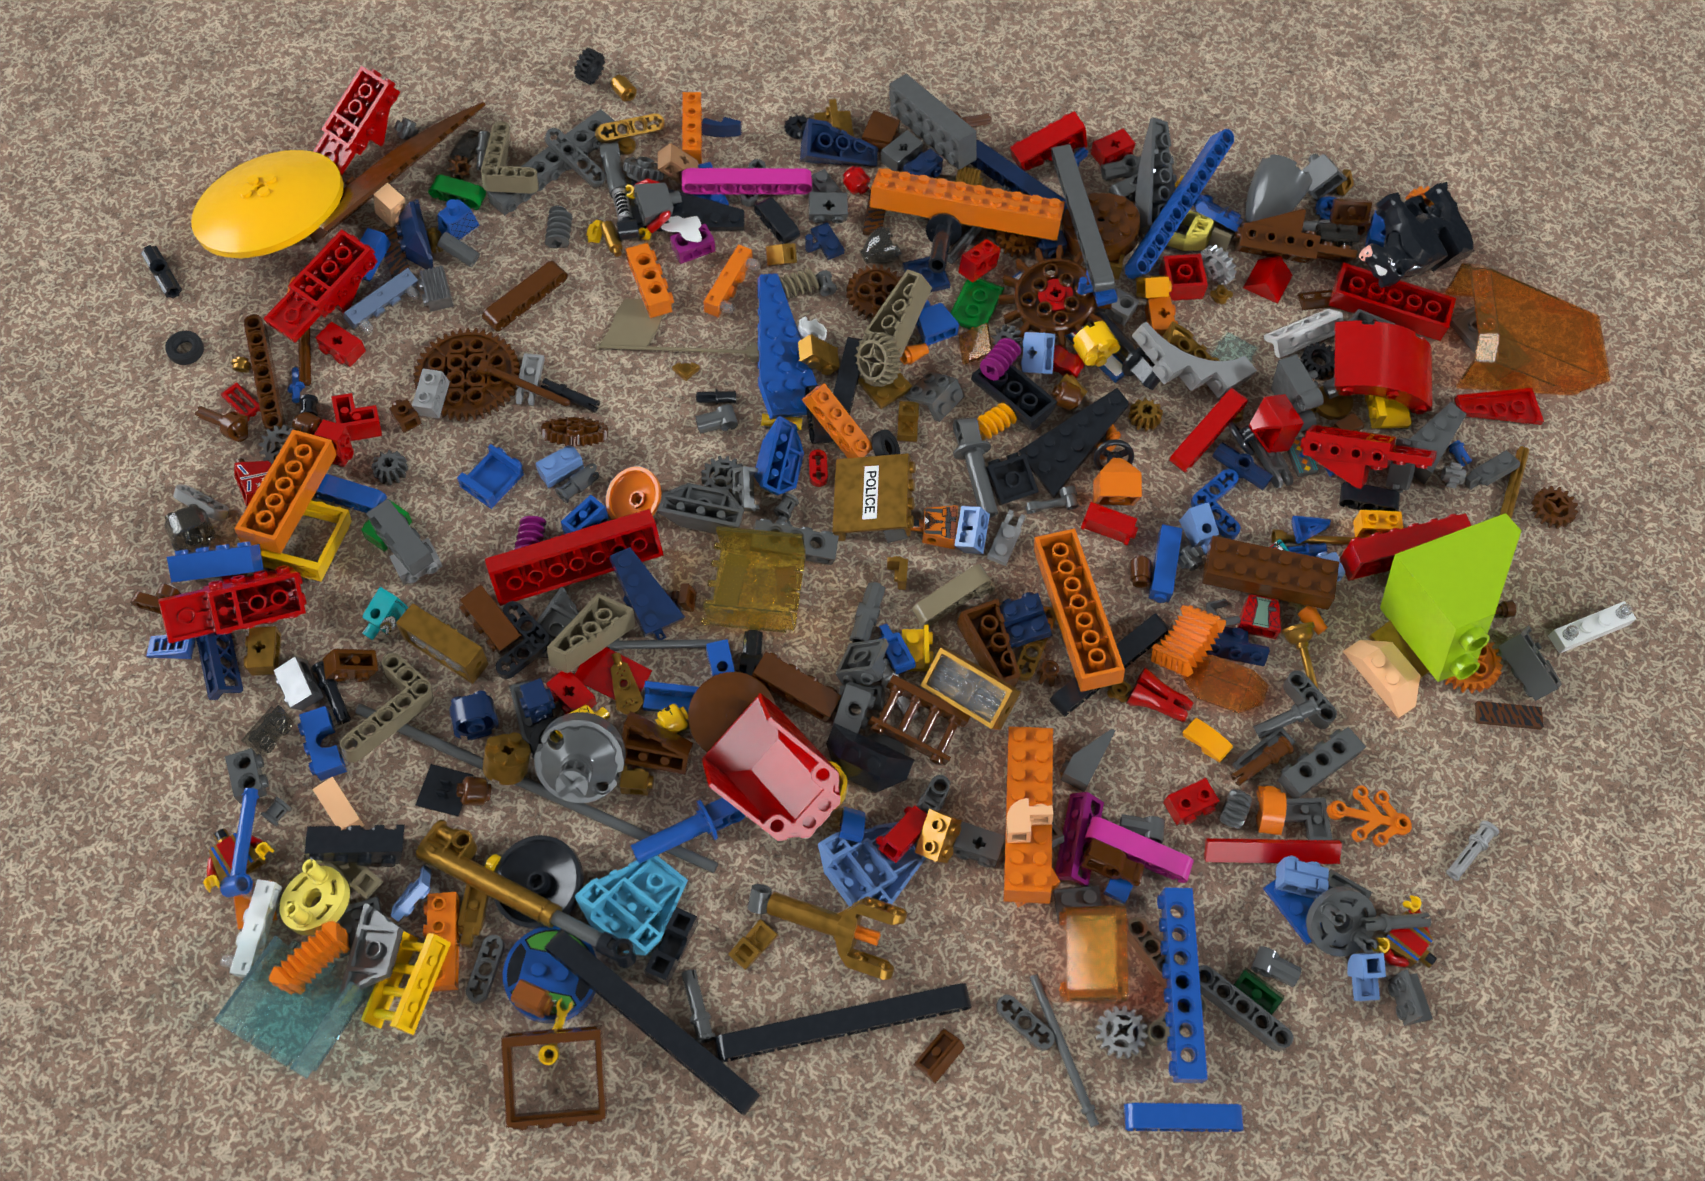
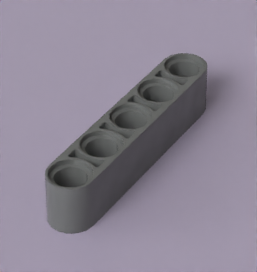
(1252, 1010)

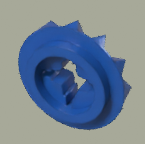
(1321, 206)

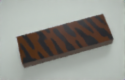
(873, 218)
(394, 256)
(1509, 715)

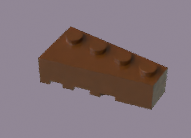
(988, 640)

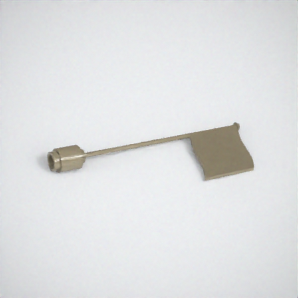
(635, 330)

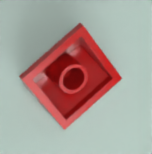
(1269, 278)

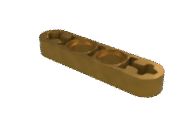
(629, 126)
(1038, 646)

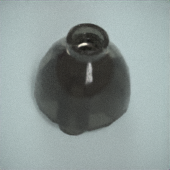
(880, 248)

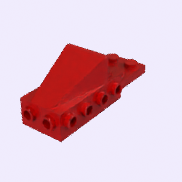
(358, 118)
(323, 285)
(1353, 452)
(234, 604)

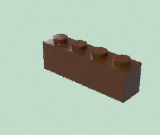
(796, 687)

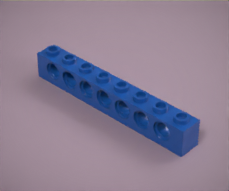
(1182, 901)

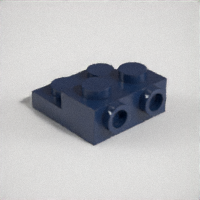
(1025, 619)

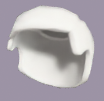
(811, 327)

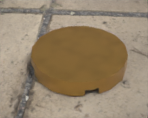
(1336, 407)

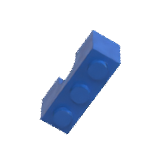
(316, 726)

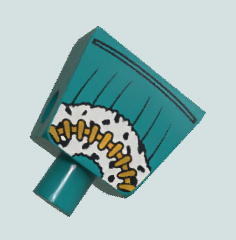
(382, 613)

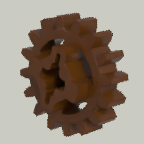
(1015, 243)
(1553, 505)

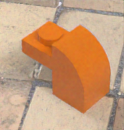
(1271, 810)

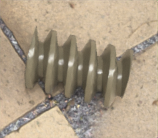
(799, 282)

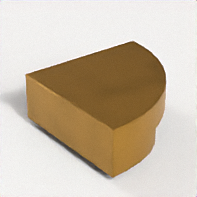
(686, 370)

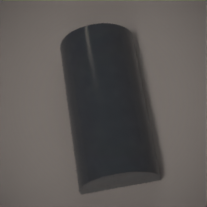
(1020, 393)

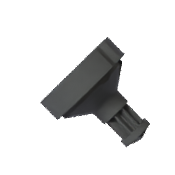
(580, 758)

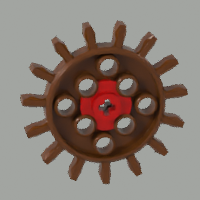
(1053, 296)

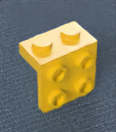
(1387, 413)

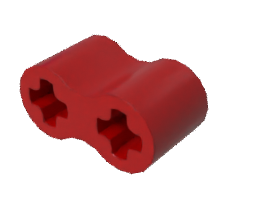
(1066, 362)

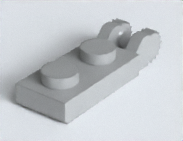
(531, 372)
(1005, 540)

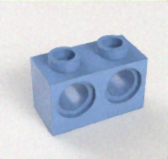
(972, 529)

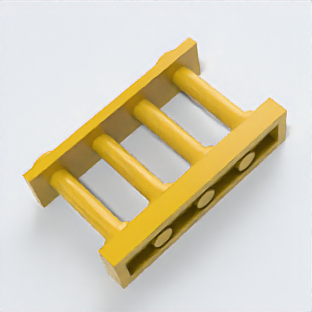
(417, 990)

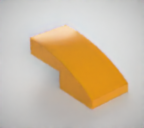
(1208, 739)

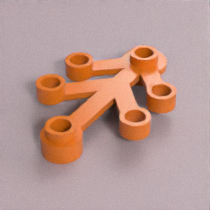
(1373, 816)

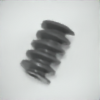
(558, 227)

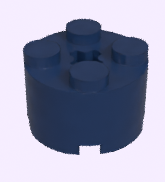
(473, 715)

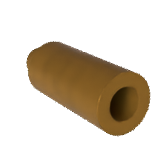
(611, 238)

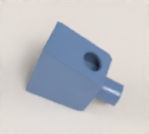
(1199, 526)

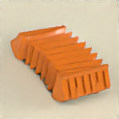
(1188, 641)
(310, 958)

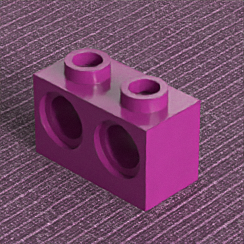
(689, 250)

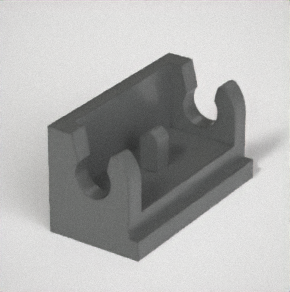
(744, 487)

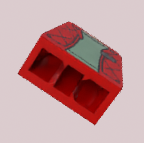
(1261, 616)

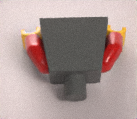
(653, 203)

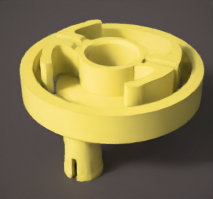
(304, 888)

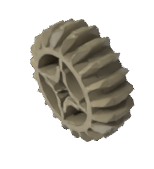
(878, 359)

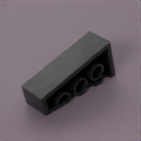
(355, 845)

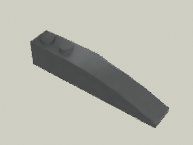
(1155, 174)

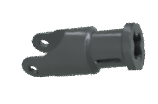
(577, 483)

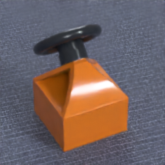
(1119, 480)

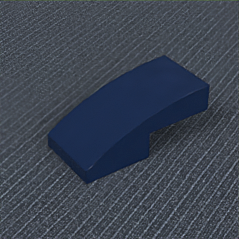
(726, 128)

